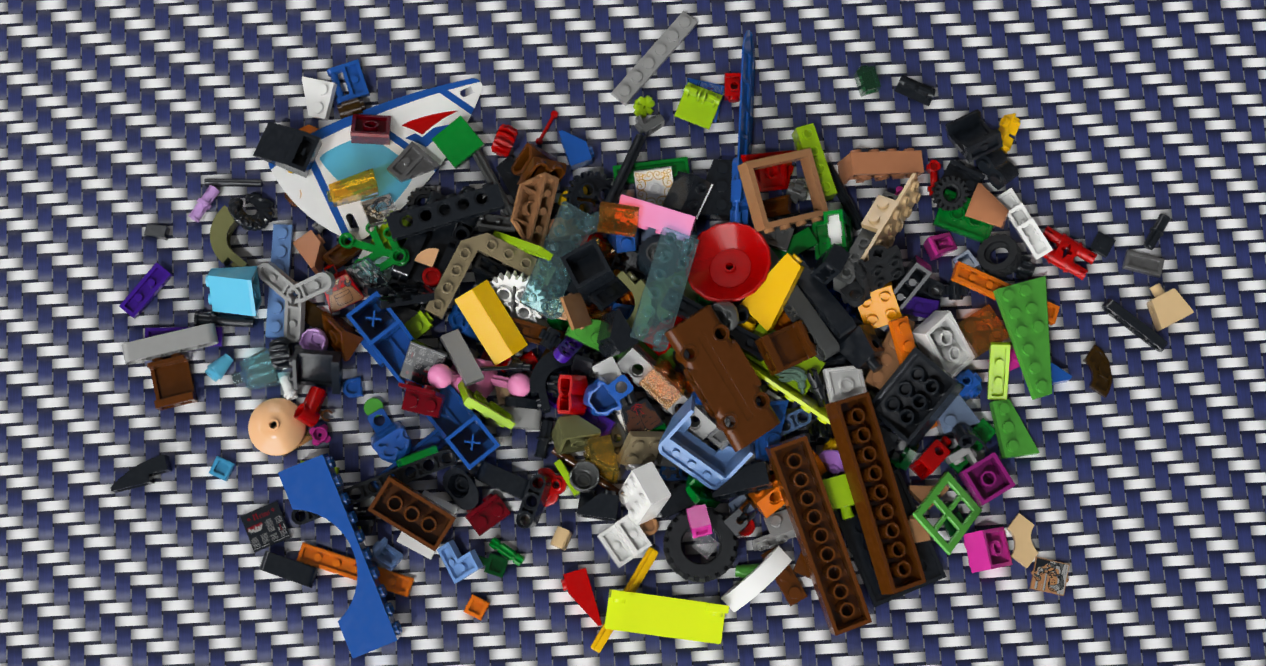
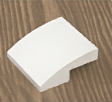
(624, 541)

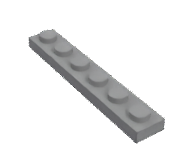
(654, 58)

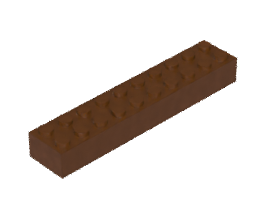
(875, 493)
(818, 534)

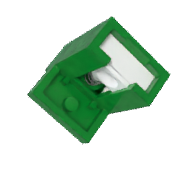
(835, 229)

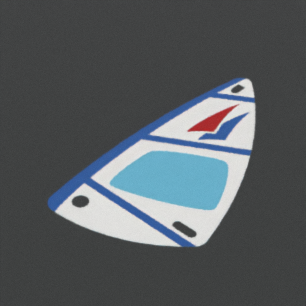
(413, 118)

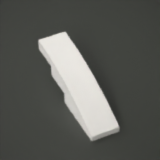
(1025, 224)

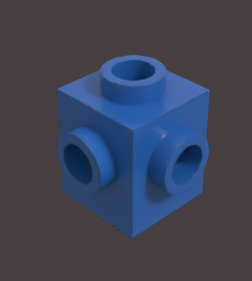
(971, 382)

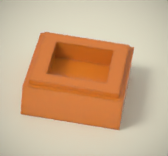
(476, 607)

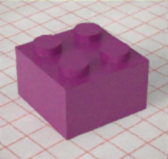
(986, 479)

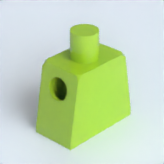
(840, 495)

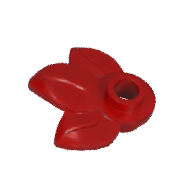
(554, 492)

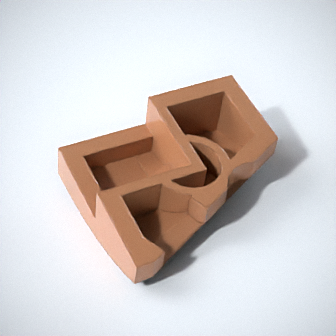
(987, 208)

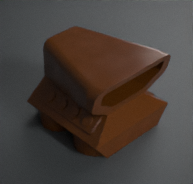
(535, 161)

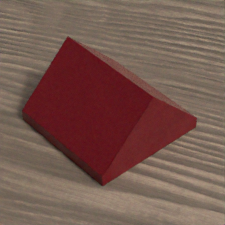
(370, 129)

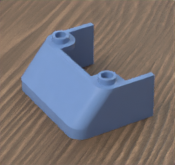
(695, 456)

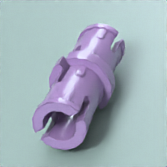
(204, 203)

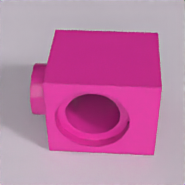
(699, 520)

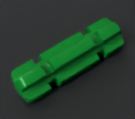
(506, 551)

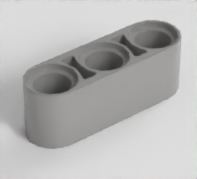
(524, 418)

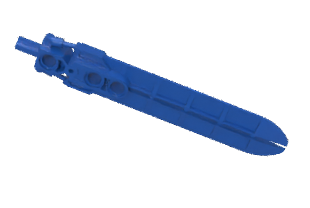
(740, 211)

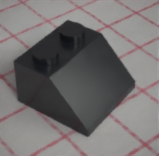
(614, 334)

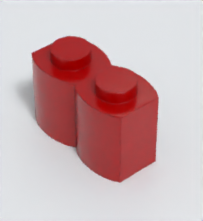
(571, 394)

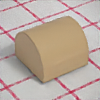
(561, 538)

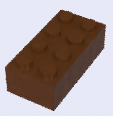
(412, 513)

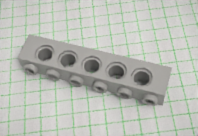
(637, 355)

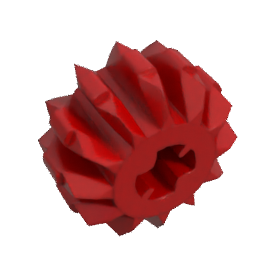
(504, 140)

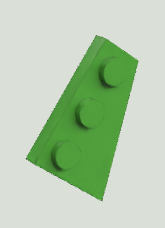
(1010, 431)

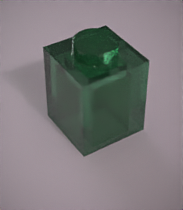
(867, 80)

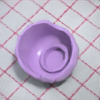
(314, 339)

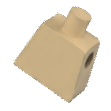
(1167, 307)

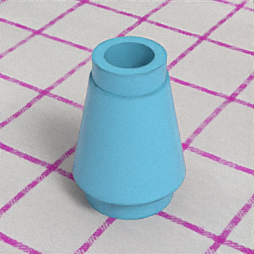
(219, 367)

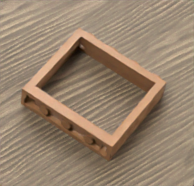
(754, 197)

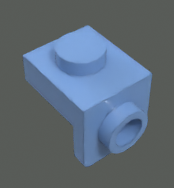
(386, 554)

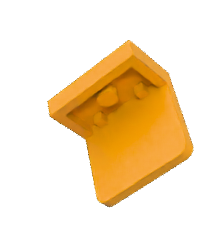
(880, 307)

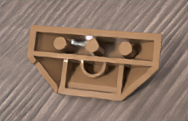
(534, 207)

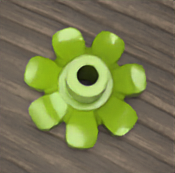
(643, 106)

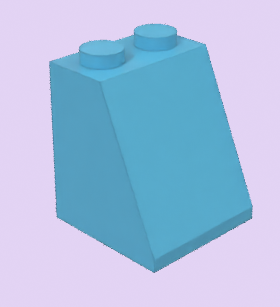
(234, 290)

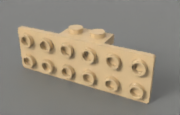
(888, 215)

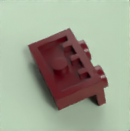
(487, 514)

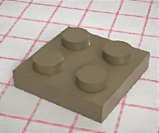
(640, 447)

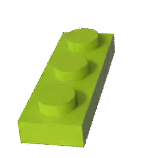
(998, 370)

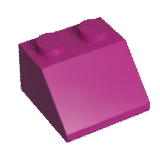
(987, 549)

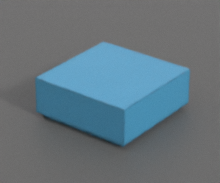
(222, 468)

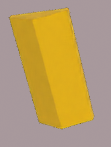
(491, 322)

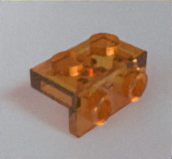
(618, 219)

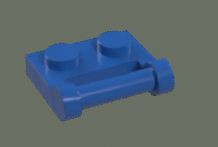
(354, 80)

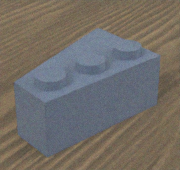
(956, 413)

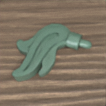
(794, 374)

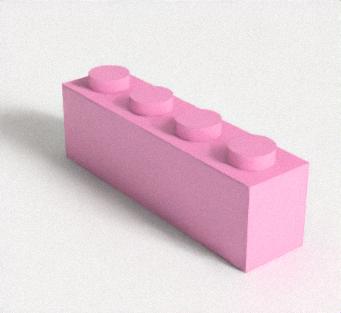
(659, 217)

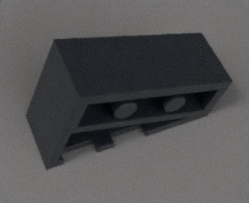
(719, 199)

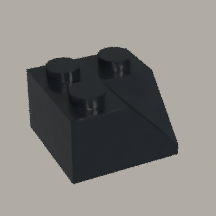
(599, 505)

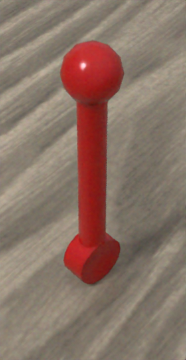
(554, 114)

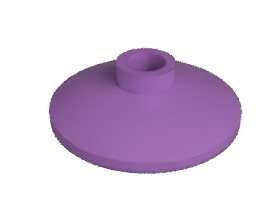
(832, 461)

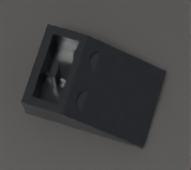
(288, 148)

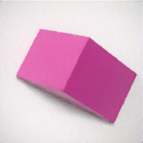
(939, 245)

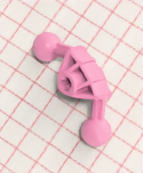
(517, 385)

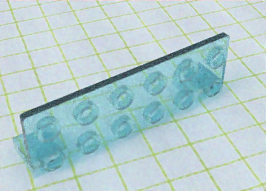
(550, 277)
(664, 288)

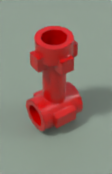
(932, 169)

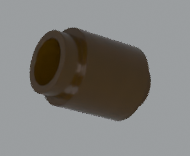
(351, 107)

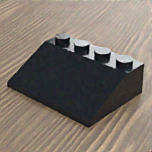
(915, 397)

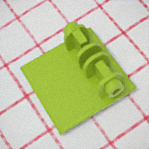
(698, 105)

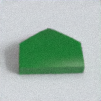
(700, 493)

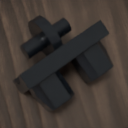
(365, 522)

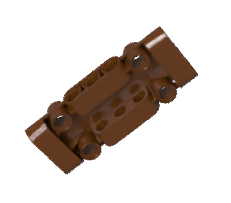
(722, 378)

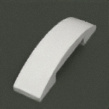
(757, 580)

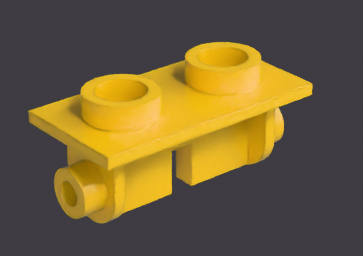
(1008, 125)

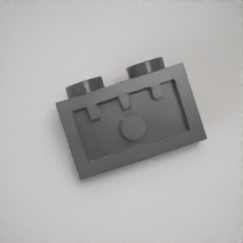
(779, 239)

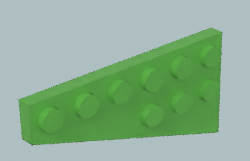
(1026, 321)

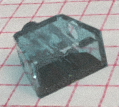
(257, 372)

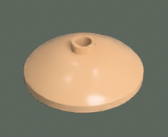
(282, 438)

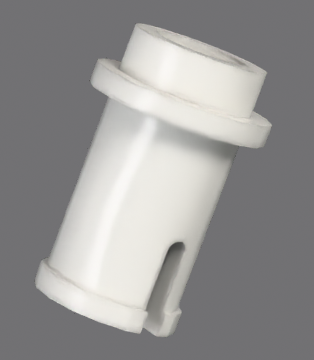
(289, 392)

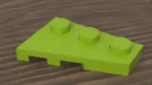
(487, 410)

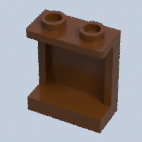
(786, 347)
(172, 381)

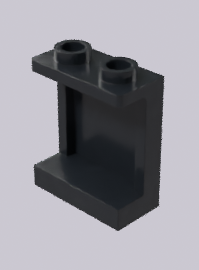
(973, 136)
(317, 369)

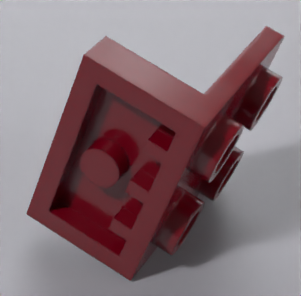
(423, 400)

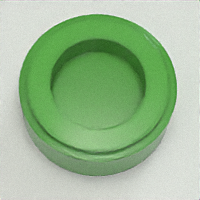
(373, 405)

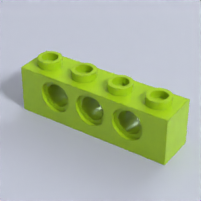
(806, 137)

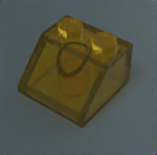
(602, 454)

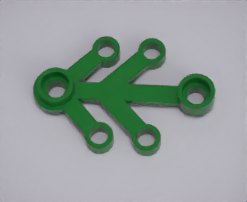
(378, 249)

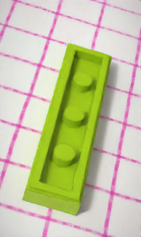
(525, 246)

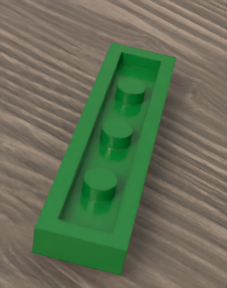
(676, 164)

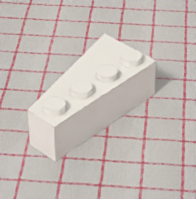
(609, 370)

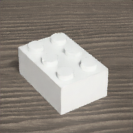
(644, 493)

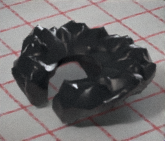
(252, 222)

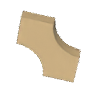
(1023, 549)

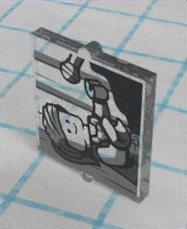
(378, 209)

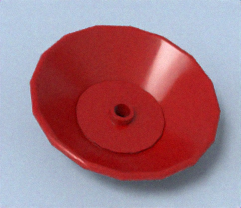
(728, 246)

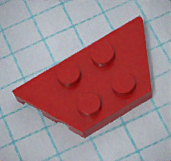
(772, 177)

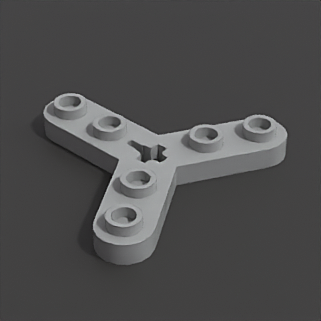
(285, 286)

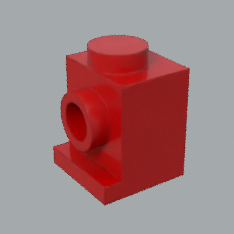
(730, 94)

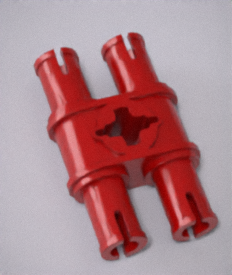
(1074, 249)

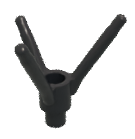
(516, 366)

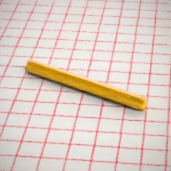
(631, 586)

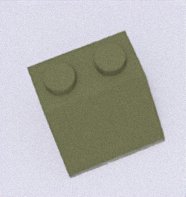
(571, 434)

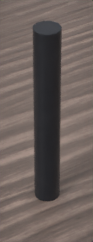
(233, 182)

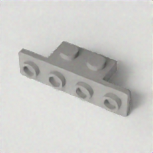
(779, 530)

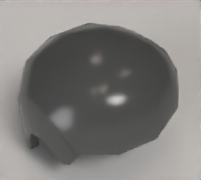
(727, 313)
(584, 476)

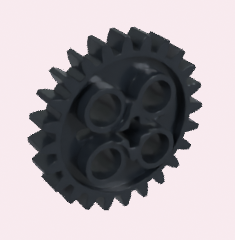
(594, 185)

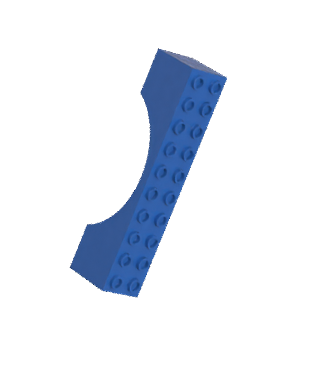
(391, 342)
(318, 490)

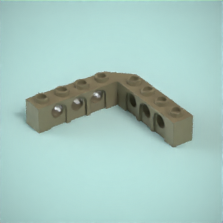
(462, 259)

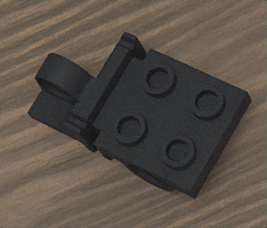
(881, 268)

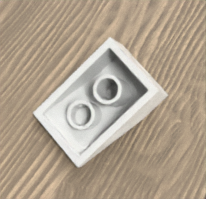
(943, 342)

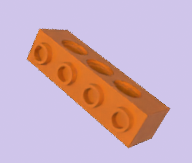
(771, 500)

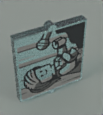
(366, 273)

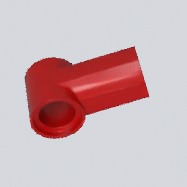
(308, 411)

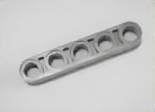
(170, 343)

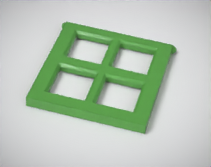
(947, 513)

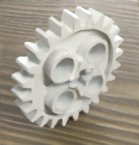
(508, 283)

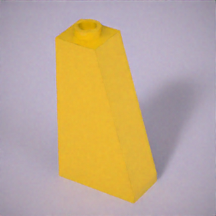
(772, 296)

